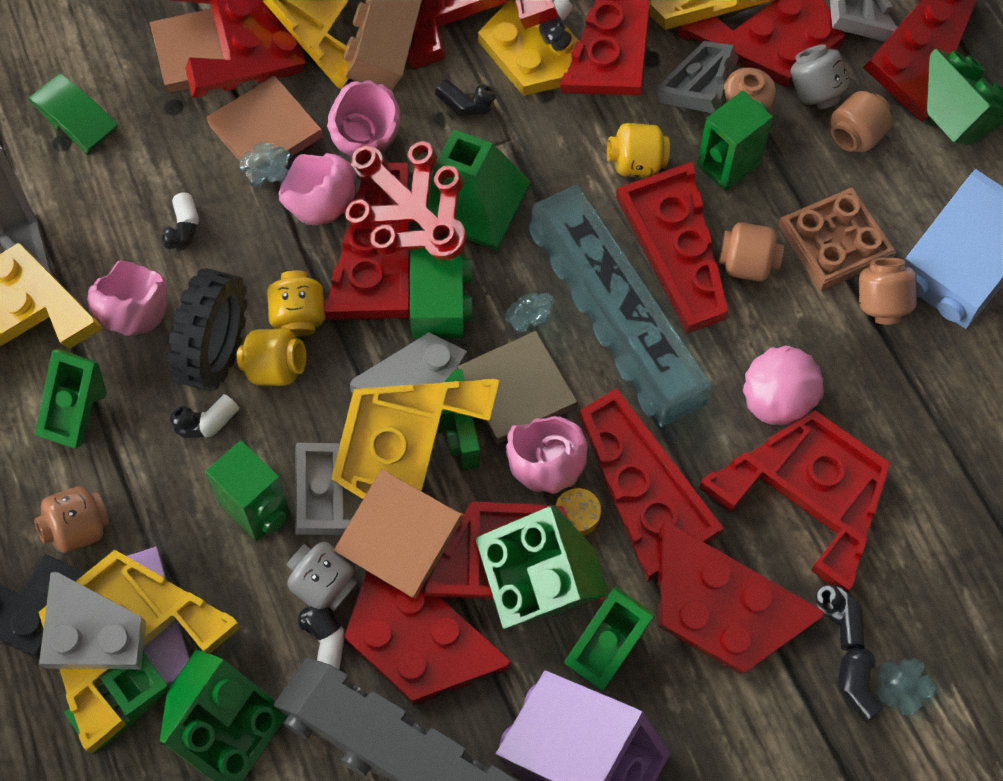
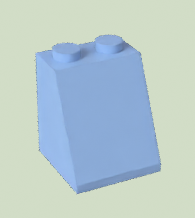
(962, 252)

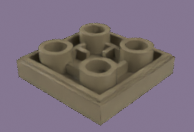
(527, 385)

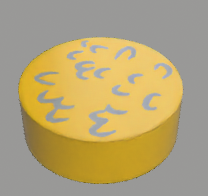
(582, 509)

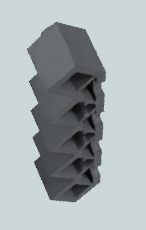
(373, 730)

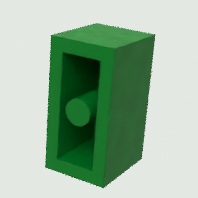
(734, 140)
(437, 295)
(248, 491)

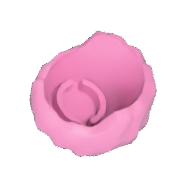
(364, 117)
(318, 188)
(129, 299)
(783, 385)
(547, 454)

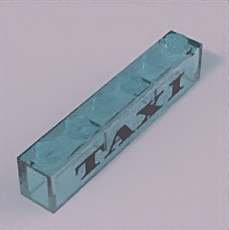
(619, 306)

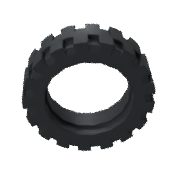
(207, 329)

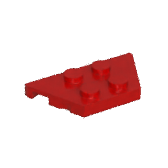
(460, 567)
(723, 604)
(418, 642)

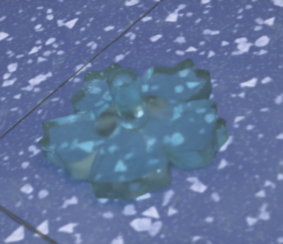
(265, 163)
(531, 309)
(905, 685)

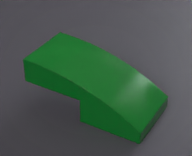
(73, 112)
(129, 693)

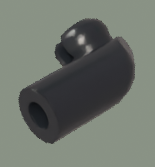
(466, 103)
(845, 613)
(854, 681)

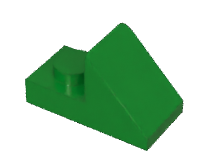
(68, 398)
(460, 432)
(609, 638)

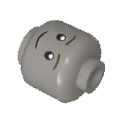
(819, 76)
(321, 576)

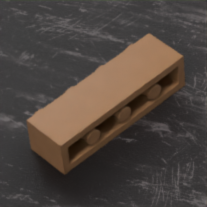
(381, 41)

